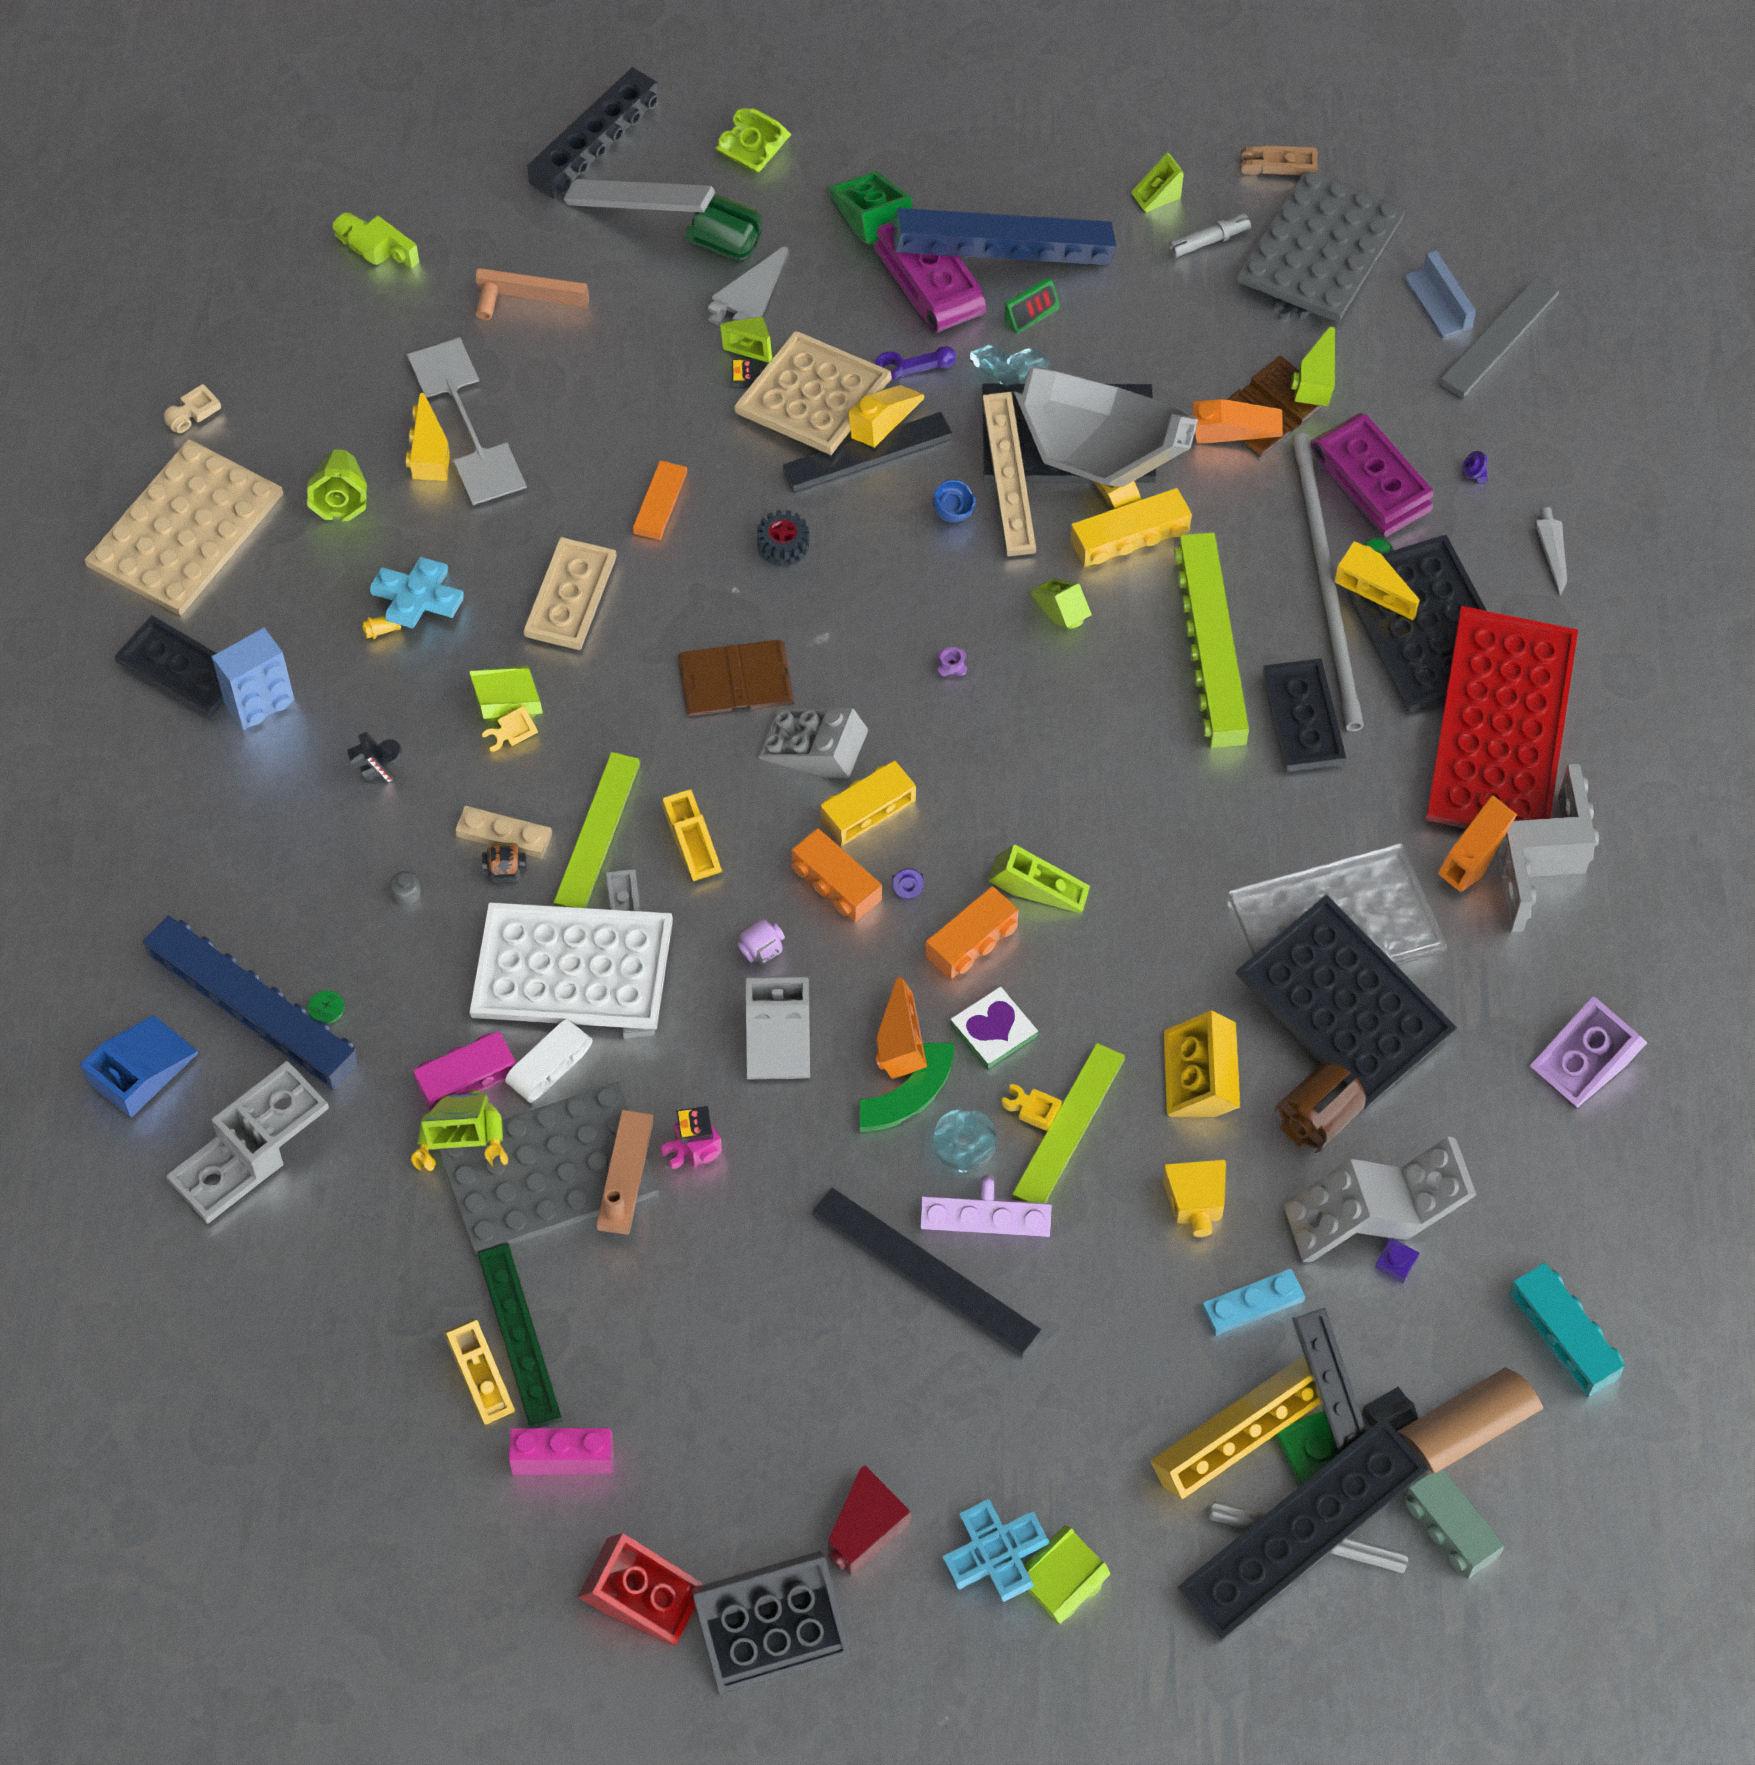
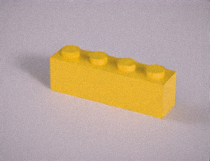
(1130, 527)

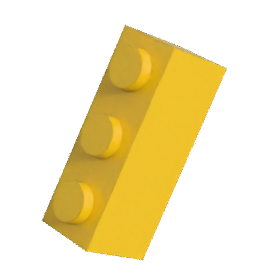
(867, 802)

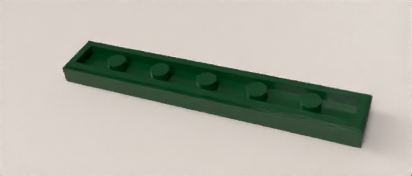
(519, 1337)

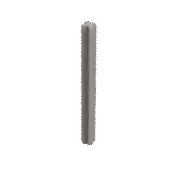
(1349, 1548)

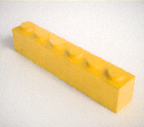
(1237, 1430)

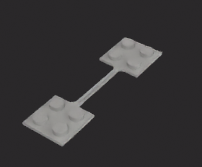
(487, 471)

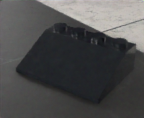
(770, 1622)

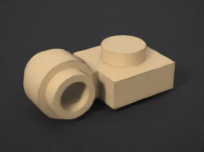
(196, 404)

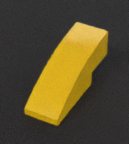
(691, 835)

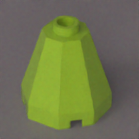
(337, 487)

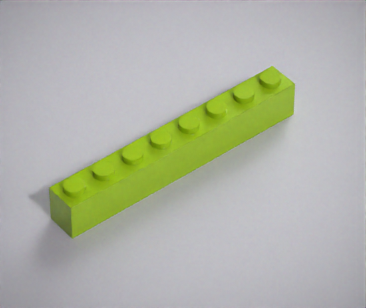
(1212, 640)

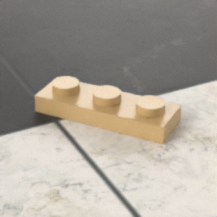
(496, 828)

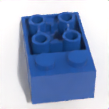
(137, 1064)

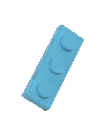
(1253, 1302)

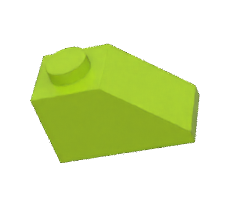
(1062, 602)

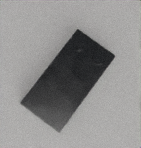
(173, 664)
(1304, 715)

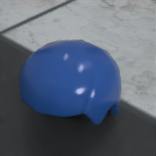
(953, 501)

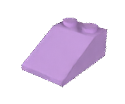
(1588, 1052)

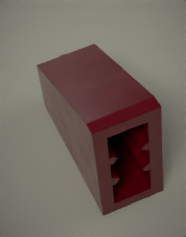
(866, 1522)

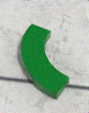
(911, 1096)

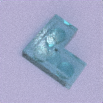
(1008, 368)

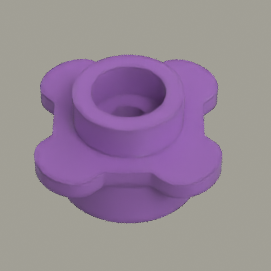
(951, 655)

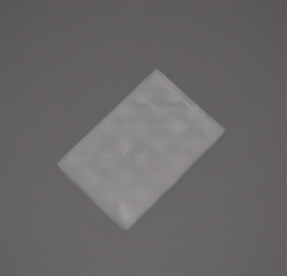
(1371, 888)

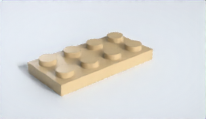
(570, 593)

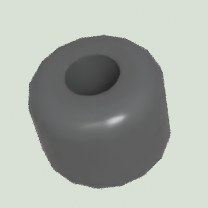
(405, 888)

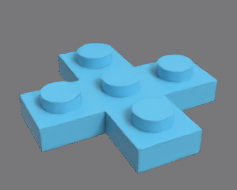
(416, 592)
(996, 1550)

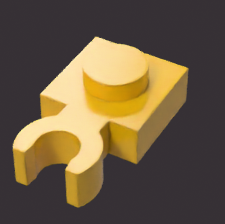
(514, 727)
(1036, 1109)

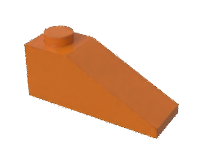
(1234, 421)
(899, 1034)

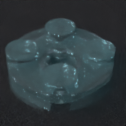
(964, 1157)

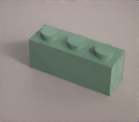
(1454, 1523)

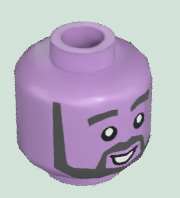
(761, 941)

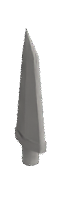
(1552, 541)

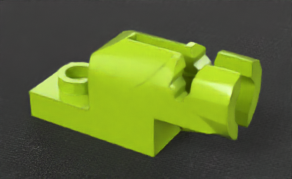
(375, 240)

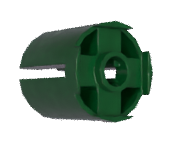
(726, 229)

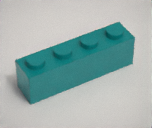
(1567, 1329)

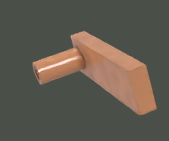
(525, 286)
(625, 1172)

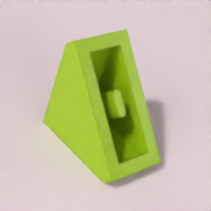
(1160, 185)
(747, 338)

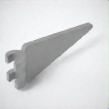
(750, 292)

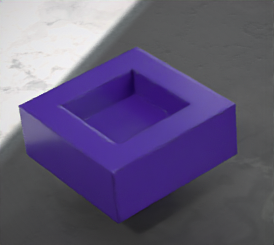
(1397, 1260)

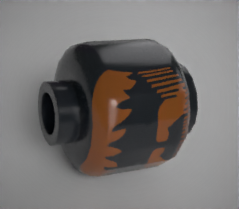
(503, 862)

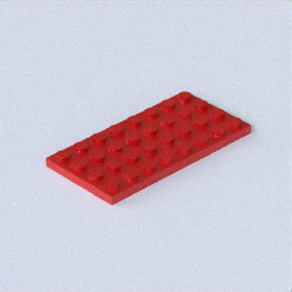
(1502, 717)

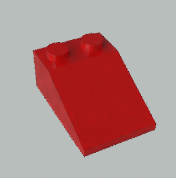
(640, 1589)

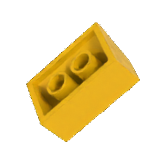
(1201, 1067)

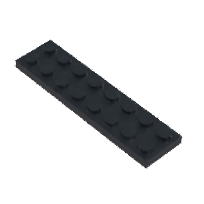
(1302, 1529)

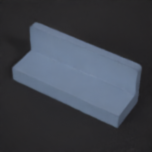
(1441, 296)

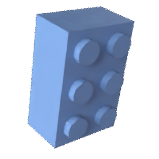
(253, 678)

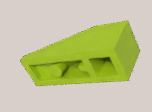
(1316, 372)
(1037, 880)

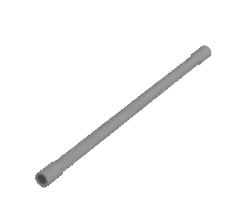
(1350, 705)

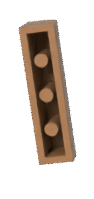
(1471, 1419)

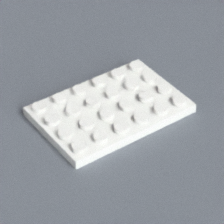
(572, 965)

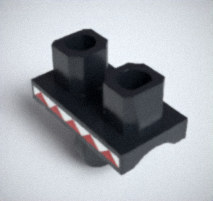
(375, 757)

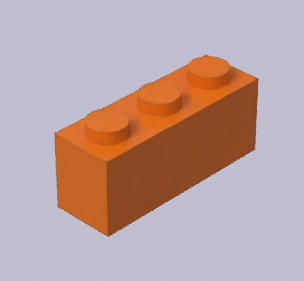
(836, 875)
(972, 933)

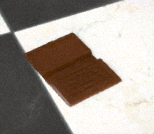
(1273, 390)
(736, 677)

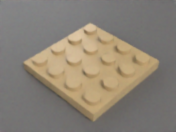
(811, 391)

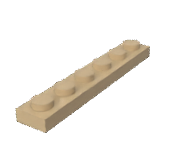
(1009, 474)

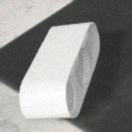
(548, 1060)

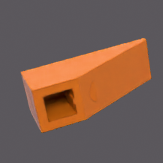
(1477, 845)

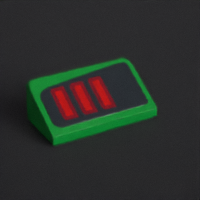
(1031, 305)

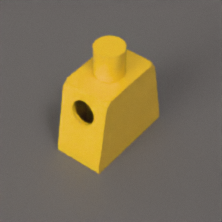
(1196, 1193)

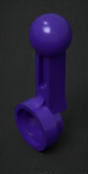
(943, 357)

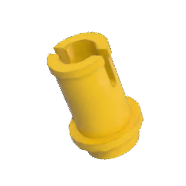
(378, 626)

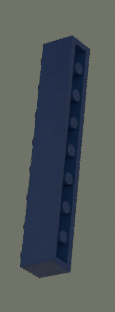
(1003, 236)
(251, 1002)

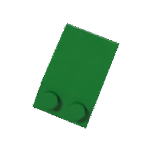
(868, 203)

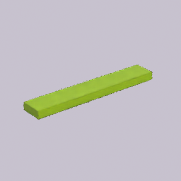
(597, 831)
(1069, 1125)

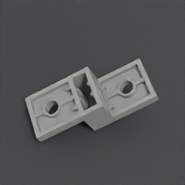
(247, 1142)

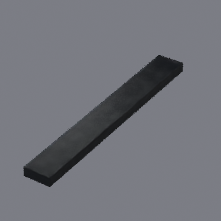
(927, 1272)

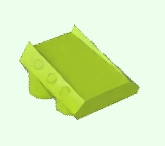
(752, 139)
(503, 691)
(1065, 1574)

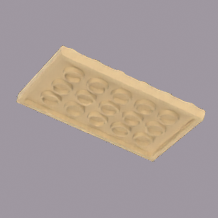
(184, 527)

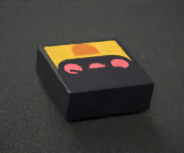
(744, 372)
(694, 1124)

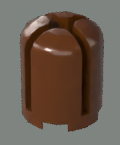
(1316, 1129)

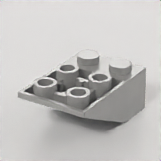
(815, 740)
(778, 1028)

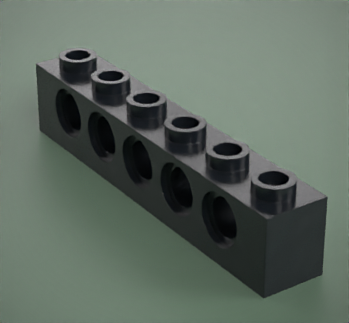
(593, 133)

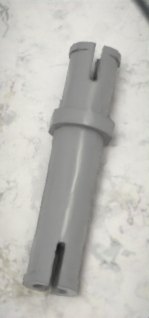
(1220, 231)

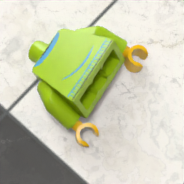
(460, 1122)

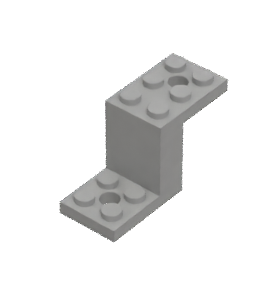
(1547, 847)
(1379, 1199)

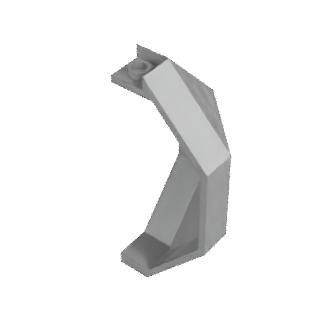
(1101, 427)

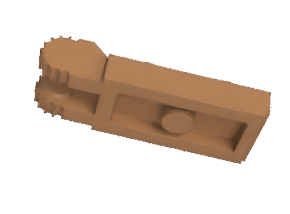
(1279, 160)

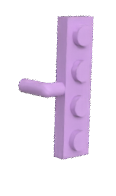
(986, 1214)

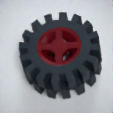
(772, 534)

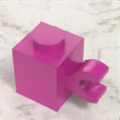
(697, 1152)

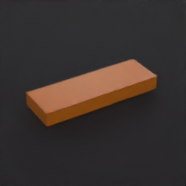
(660, 500)

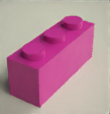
(465, 1069)
(561, 1451)

